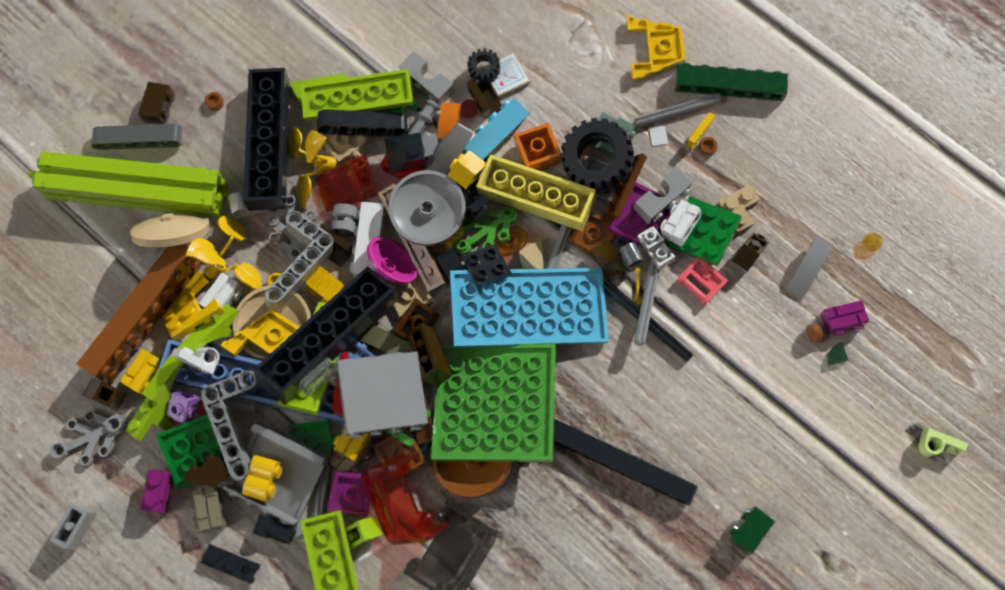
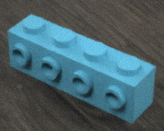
(497, 129)

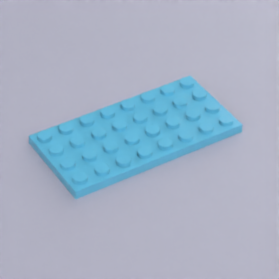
(529, 308)

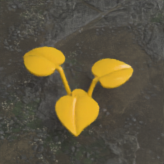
(323, 163)
(204, 252)

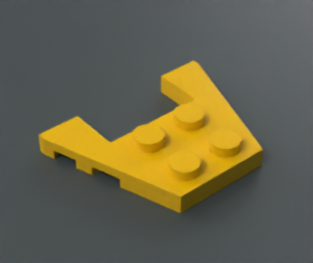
(663, 43)
(186, 312)
(265, 332)

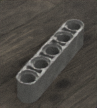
(136, 136)

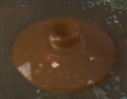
(517, 241)

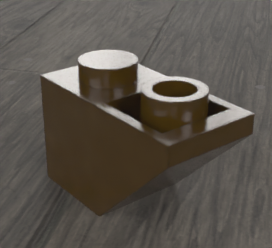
(750, 251)
(104, 394)
(210, 473)

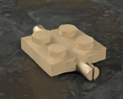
(344, 146)

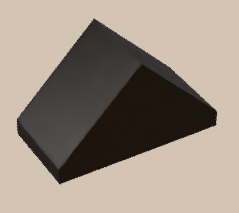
(609, 260)

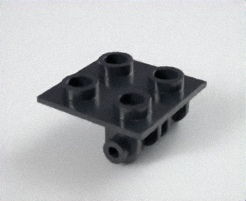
(486, 265)

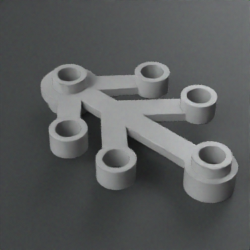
(295, 246)
(92, 436)

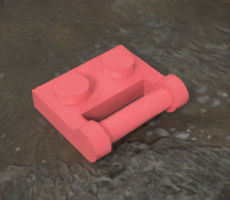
(706, 276)

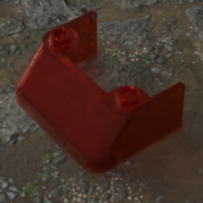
(395, 504)

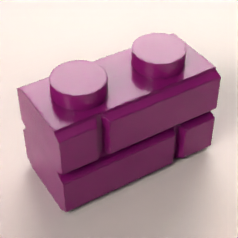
(844, 317)
(157, 491)

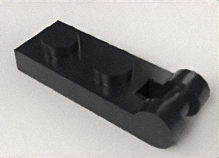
(230, 563)

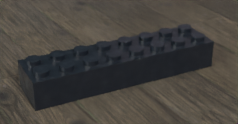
(266, 139)
(325, 333)

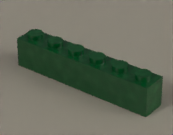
(731, 82)

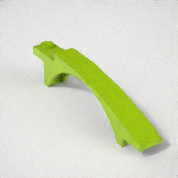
(155, 406)

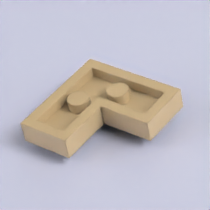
(738, 202)

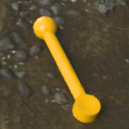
(638, 271)

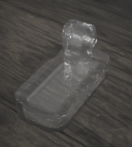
(318, 376)

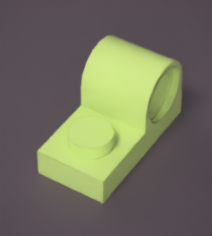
(940, 442)

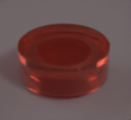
(469, 109)

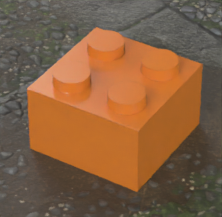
(538, 147)

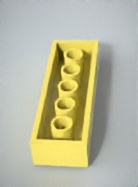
(536, 192)

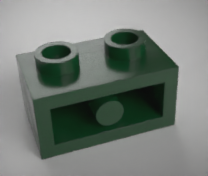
(751, 530)

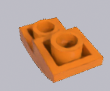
(448, 118)

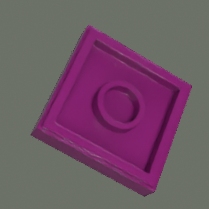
(348, 494)

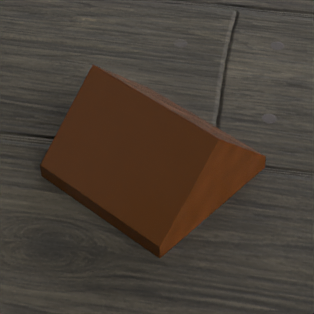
(416, 314)

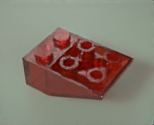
(347, 183)

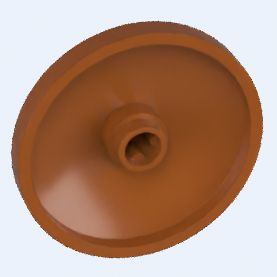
(471, 478)

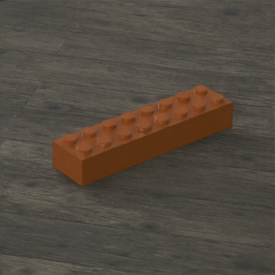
(139, 314)

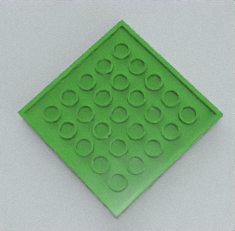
(496, 404)

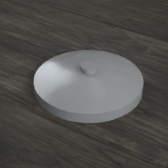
(427, 208)

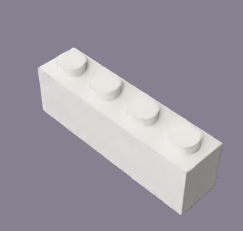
(370, 225)

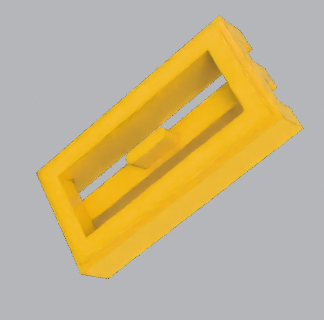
(700, 131)

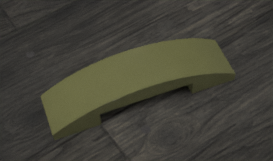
(384, 341)

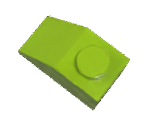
(363, 532)

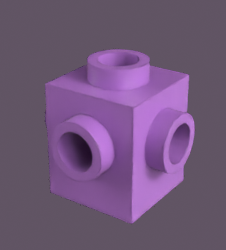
(183, 406)

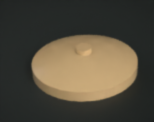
(170, 230)
(255, 306)

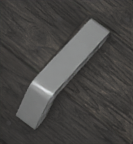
(302, 261)
(228, 420)

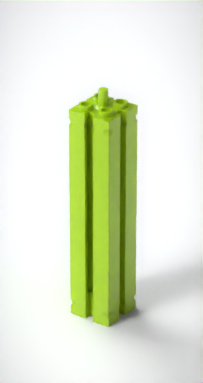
(129, 184)

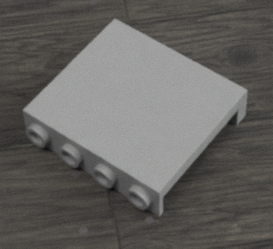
(381, 394)
(299, 477)

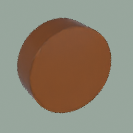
(214, 101)
(708, 146)
(814, 333)

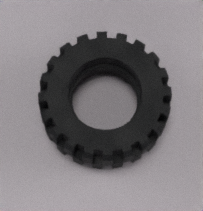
(595, 132)

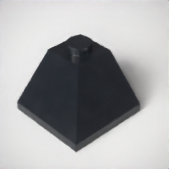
(405, 153)

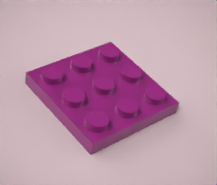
(630, 222)

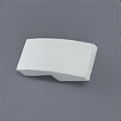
(655, 247)

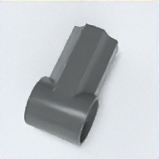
(630, 256)

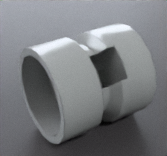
(344, 220)

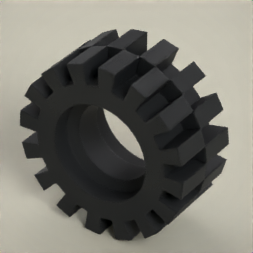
(483, 56)

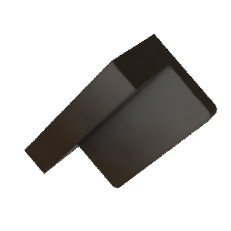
(484, 97)
(341, 248)

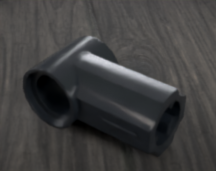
(270, 528)

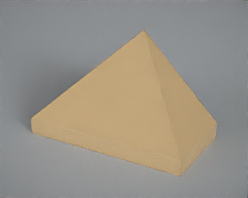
(532, 254)

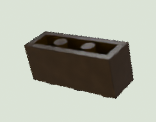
(431, 356)

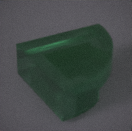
(837, 355)

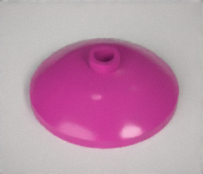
(391, 260)

